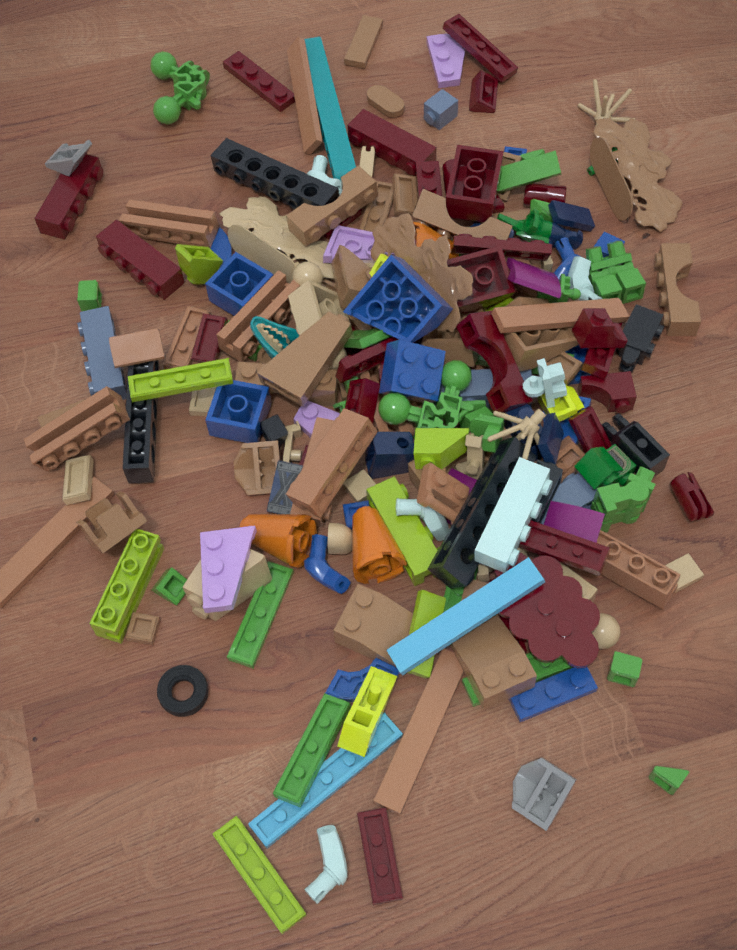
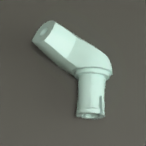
(318, 171)
(579, 278)
(435, 522)
(334, 864)

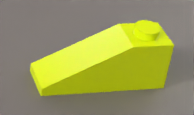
(366, 711)

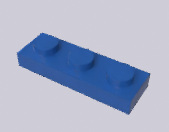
(553, 693)

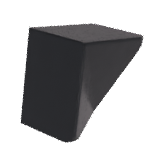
(274, 430)

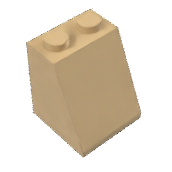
(254, 576)

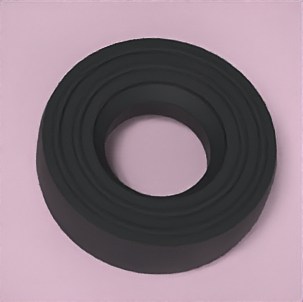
(170, 679)

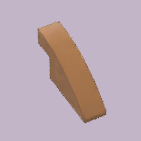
(349, 275)

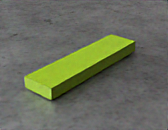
(180, 380)
(259, 875)

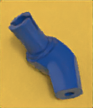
(567, 254)
(321, 570)

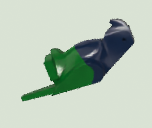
(537, 228)

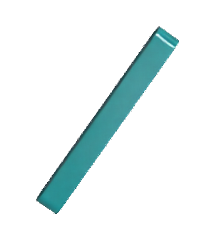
(329, 111)

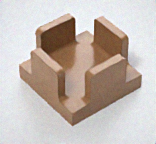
(111, 522)

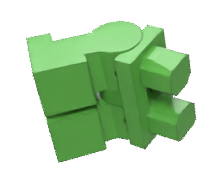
(615, 274)
(624, 502)

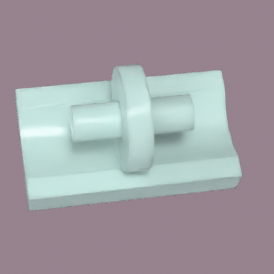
(549, 382)

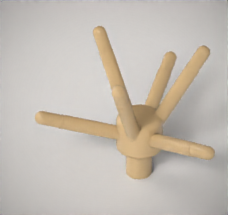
(604, 112)
(528, 427)

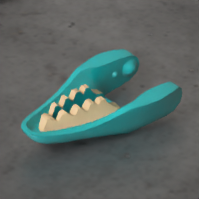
(272, 335)

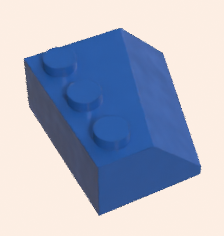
(399, 302)

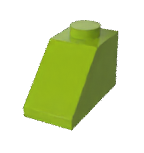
(197, 262)
(439, 446)

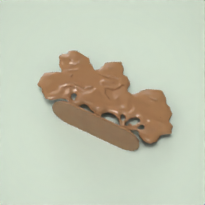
(640, 166)
(428, 261)

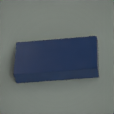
(571, 215)
(550, 438)

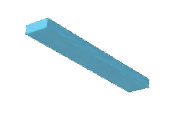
(465, 616)
(332, 776)

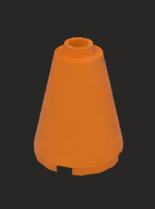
(283, 535)
(374, 548)

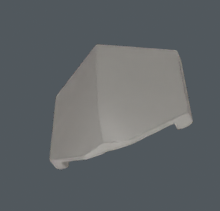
(68, 157)
(541, 791)

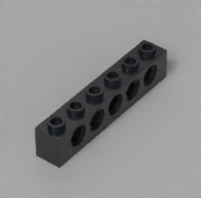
(271, 176)
(140, 432)
(475, 516)

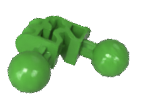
(188, 85)
(456, 377)

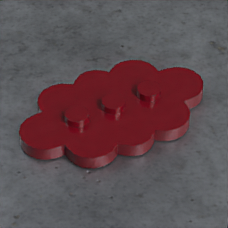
(555, 617)

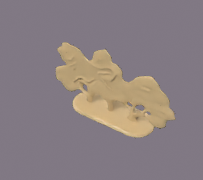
(270, 234)

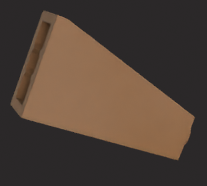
(307, 359)

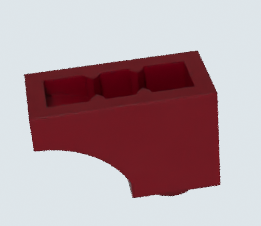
(597, 330)
(614, 391)

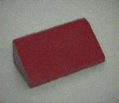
(483, 93)
(363, 397)

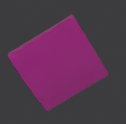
(533, 277)
(574, 520)

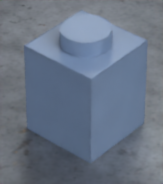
(440, 109)

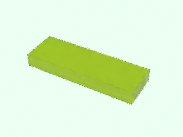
(427, 608)

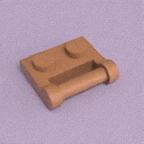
(441, 492)

